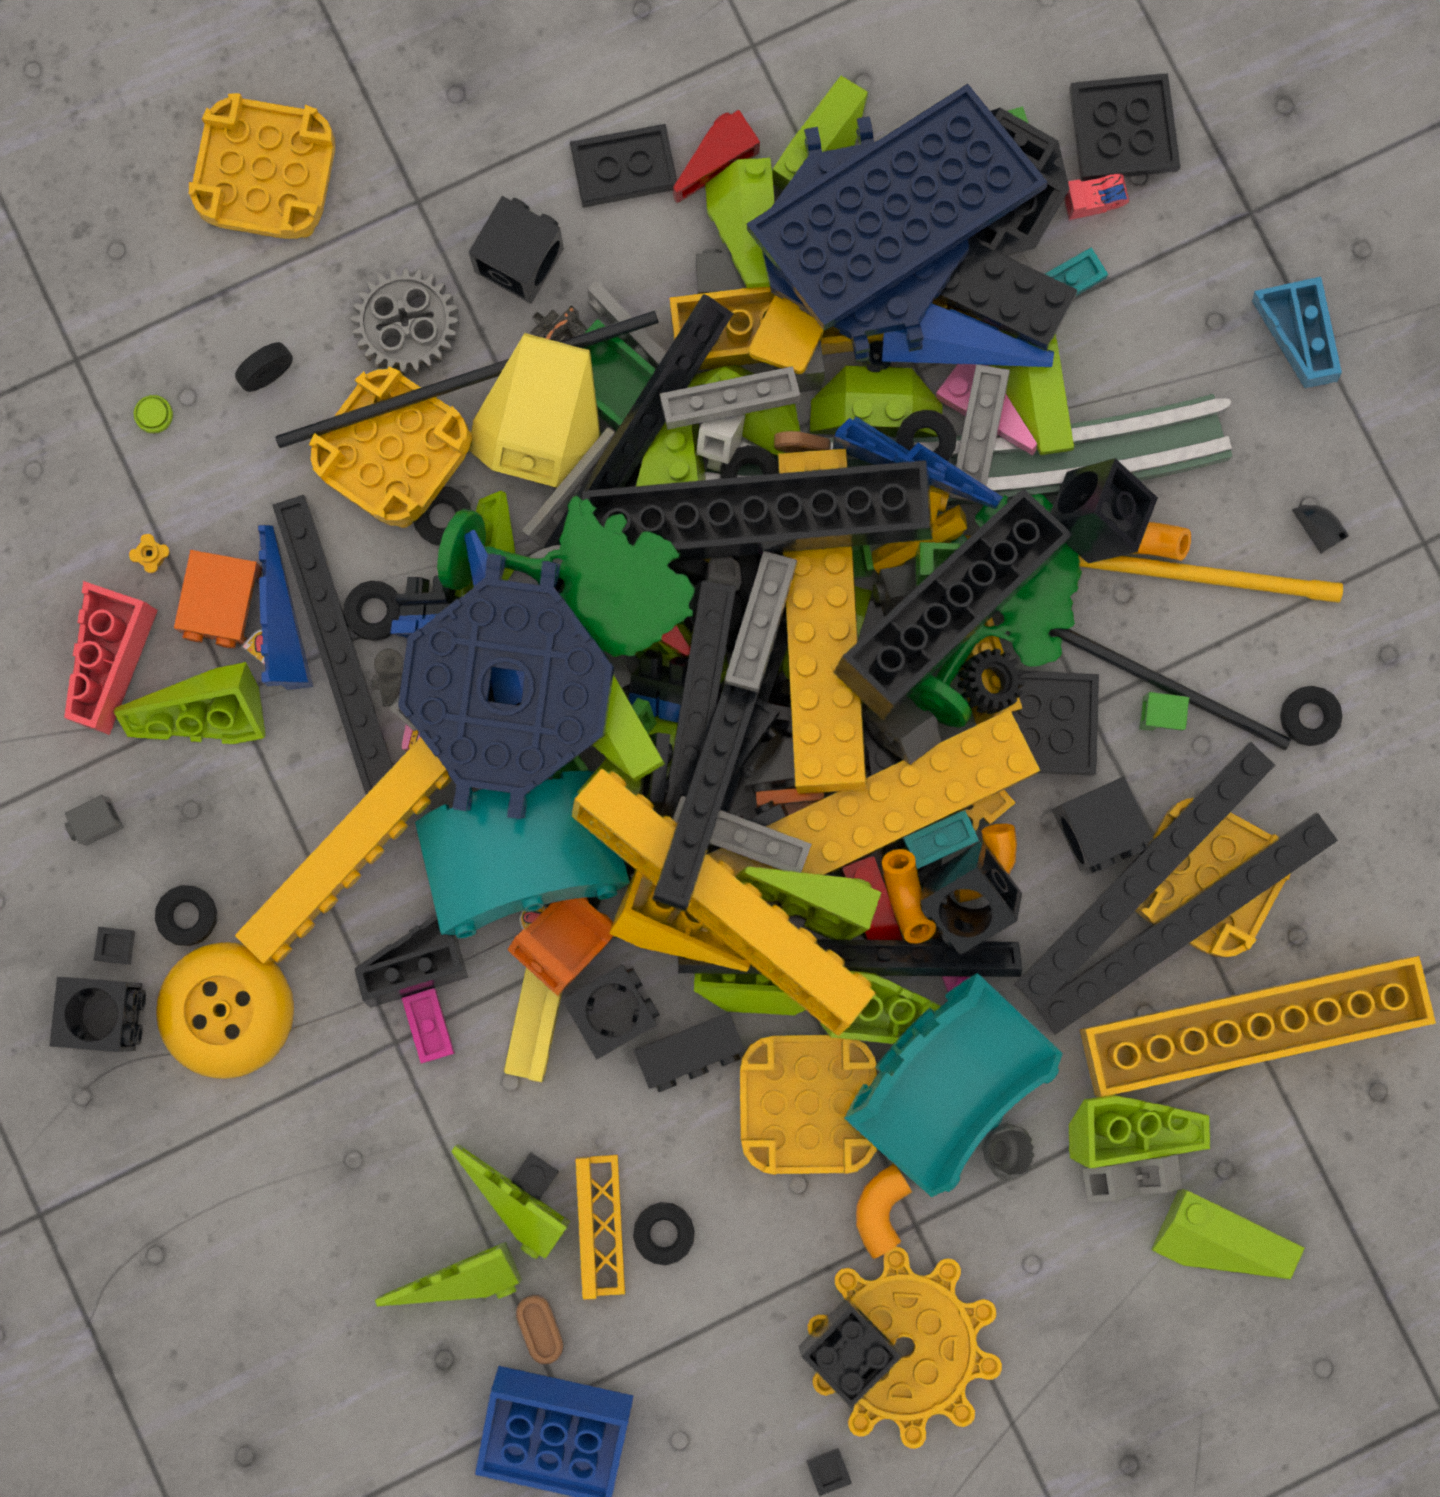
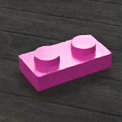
(428, 1025)

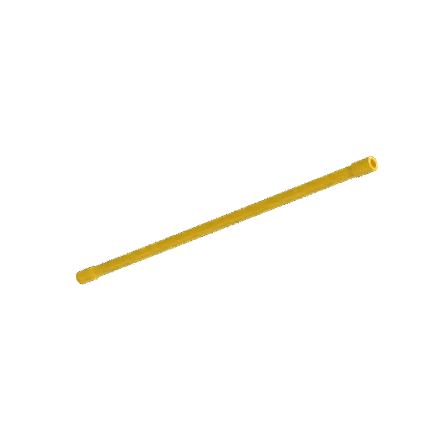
(1312, 589)

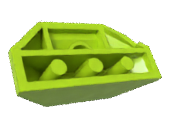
(875, 398)
(759, 425)
(745, 994)

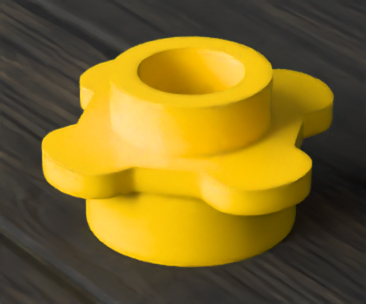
(152, 562)

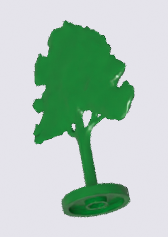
(614, 588)
(1027, 616)

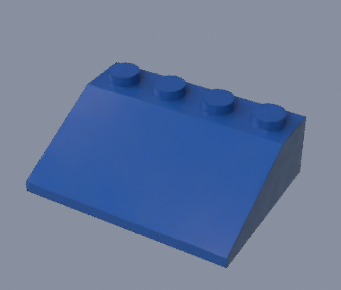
(553, 1434)

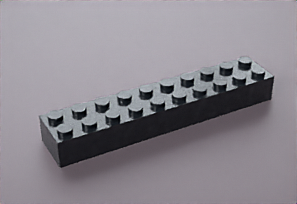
(777, 510)

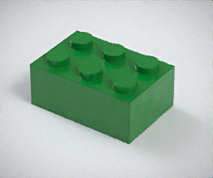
(617, 376)

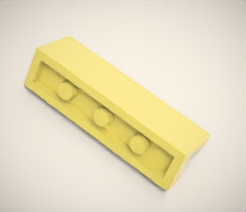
(532, 1030)

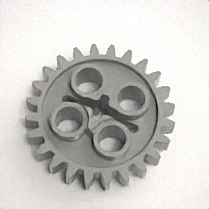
(399, 292)

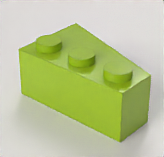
(672, 457)

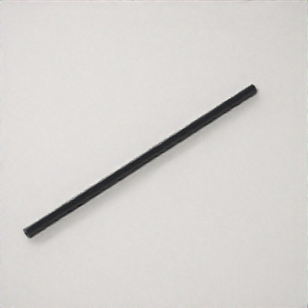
(453, 384)
(1172, 687)

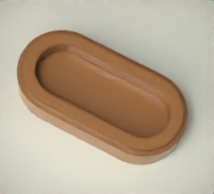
(800, 442)
(539, 1329)

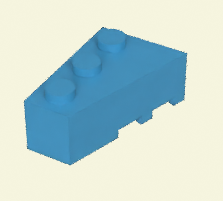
(1302, 328)

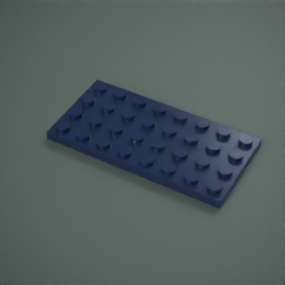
(896, 206)

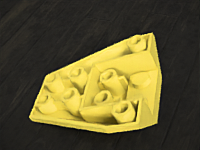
(538, 413)

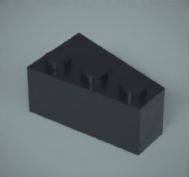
(411, 965)

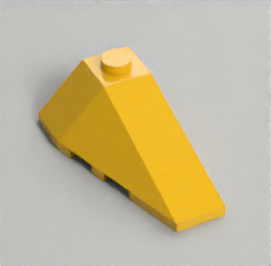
(668, 929)

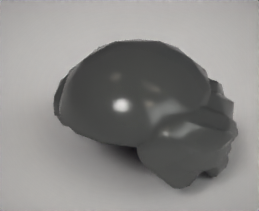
(1008, 1152)

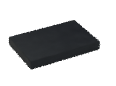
(623, 165)

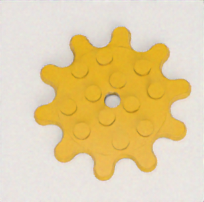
(944, 1349)

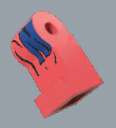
(1095, 196)

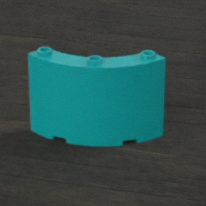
(500, 865)
(951, 1083)

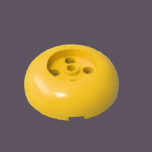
(262, 1022)

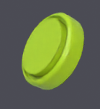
(153, 414)

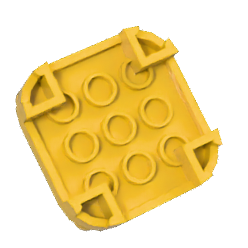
(263, 167)
(394, 460)
(1216, 855)
(797, 1102)

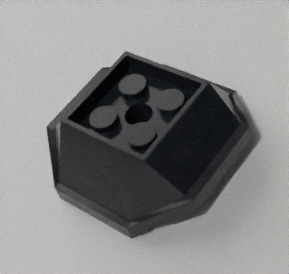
(1026, 224)

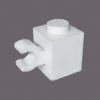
(719, 440)

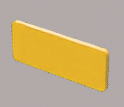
(786, 336)

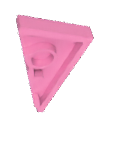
(956, 394)

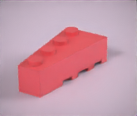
(105, 655)

